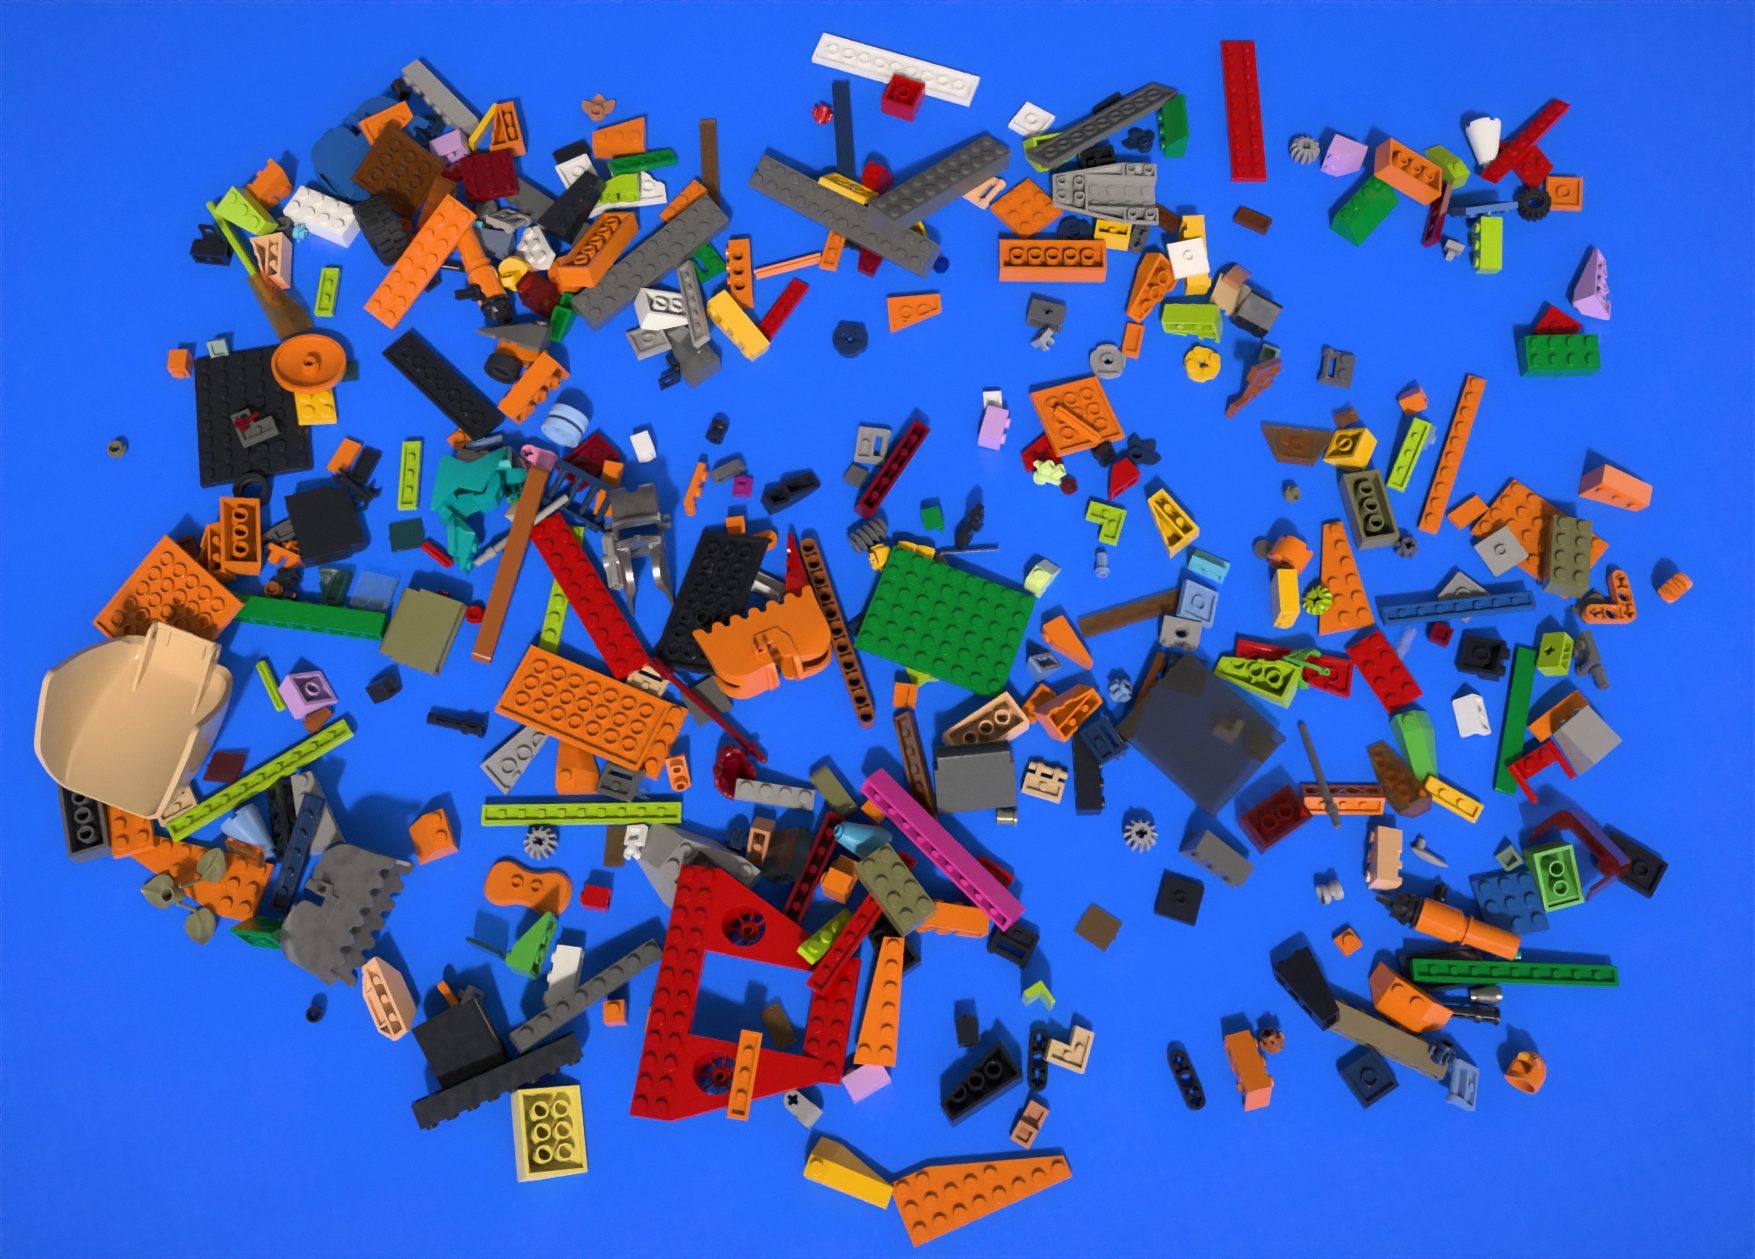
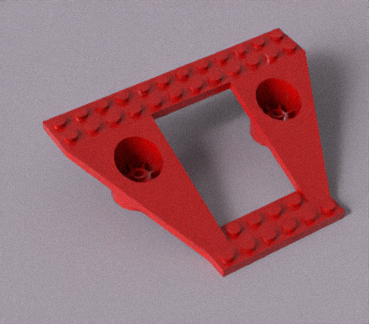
(674, 1061)

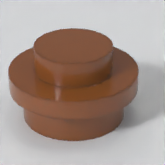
(273, 589)

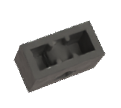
(1046, 315)

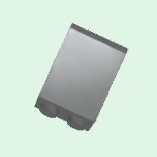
(1585, 739)

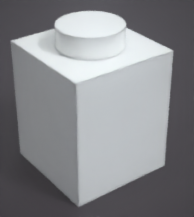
(643, 447)

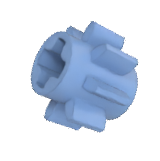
(1120, 690)

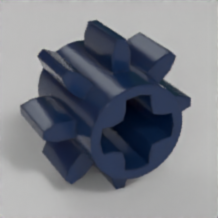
(736, 840)
(1442, 1052)

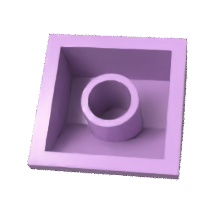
(1343, 156)
(306, 693)

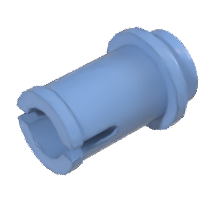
(1102, 565)

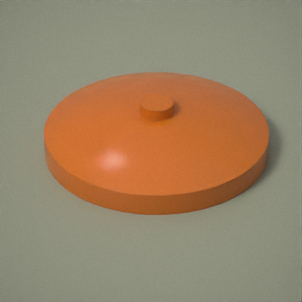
(309, 364)

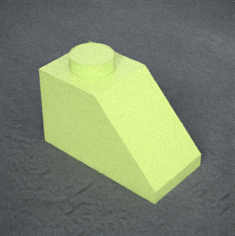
(1041, 577)

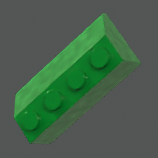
(1365, 211)

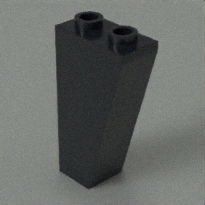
(1306, 985)

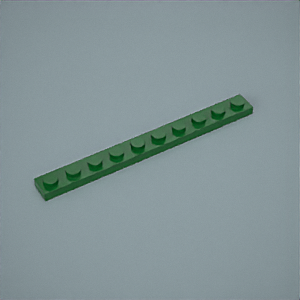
(1514, 973)

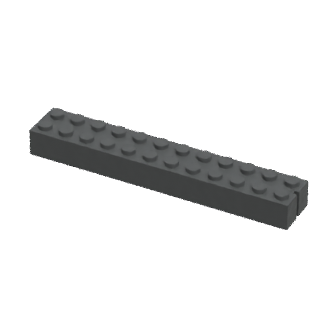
(842, 216)

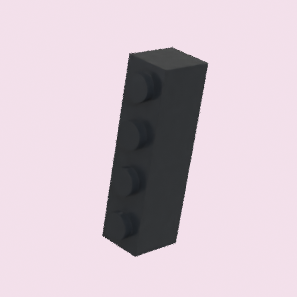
(1086, 779)

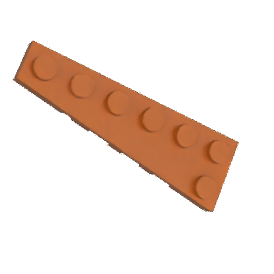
(880, 1025)

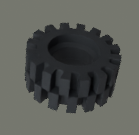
(1532, 213)

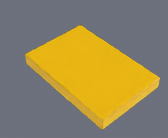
(848, 188)

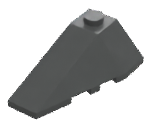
(527, 335)
(694, 363)

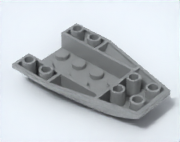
(1109, 192)

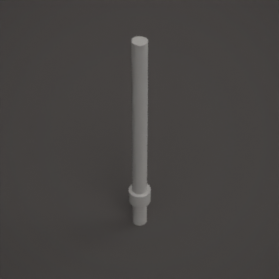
(491, 552)

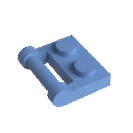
(1463, 1085)

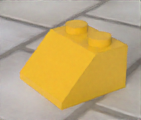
(1350, 449)

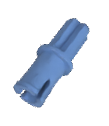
(485, 443)

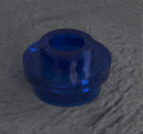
(941, 268)

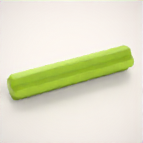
(271, 686)

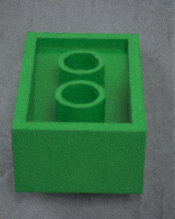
(259, 932)

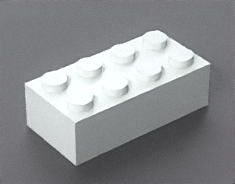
(323, 216)

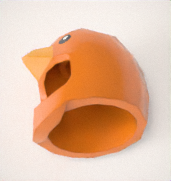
(1527, 1072)

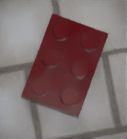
(590, 458)

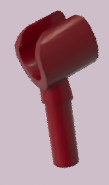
(243, 424)

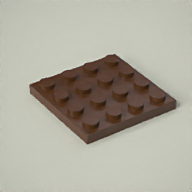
(398, 171)

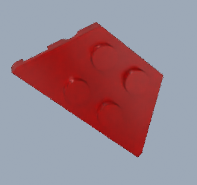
(1531, 168)

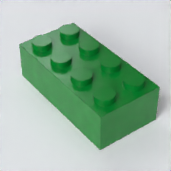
(1559, 355)

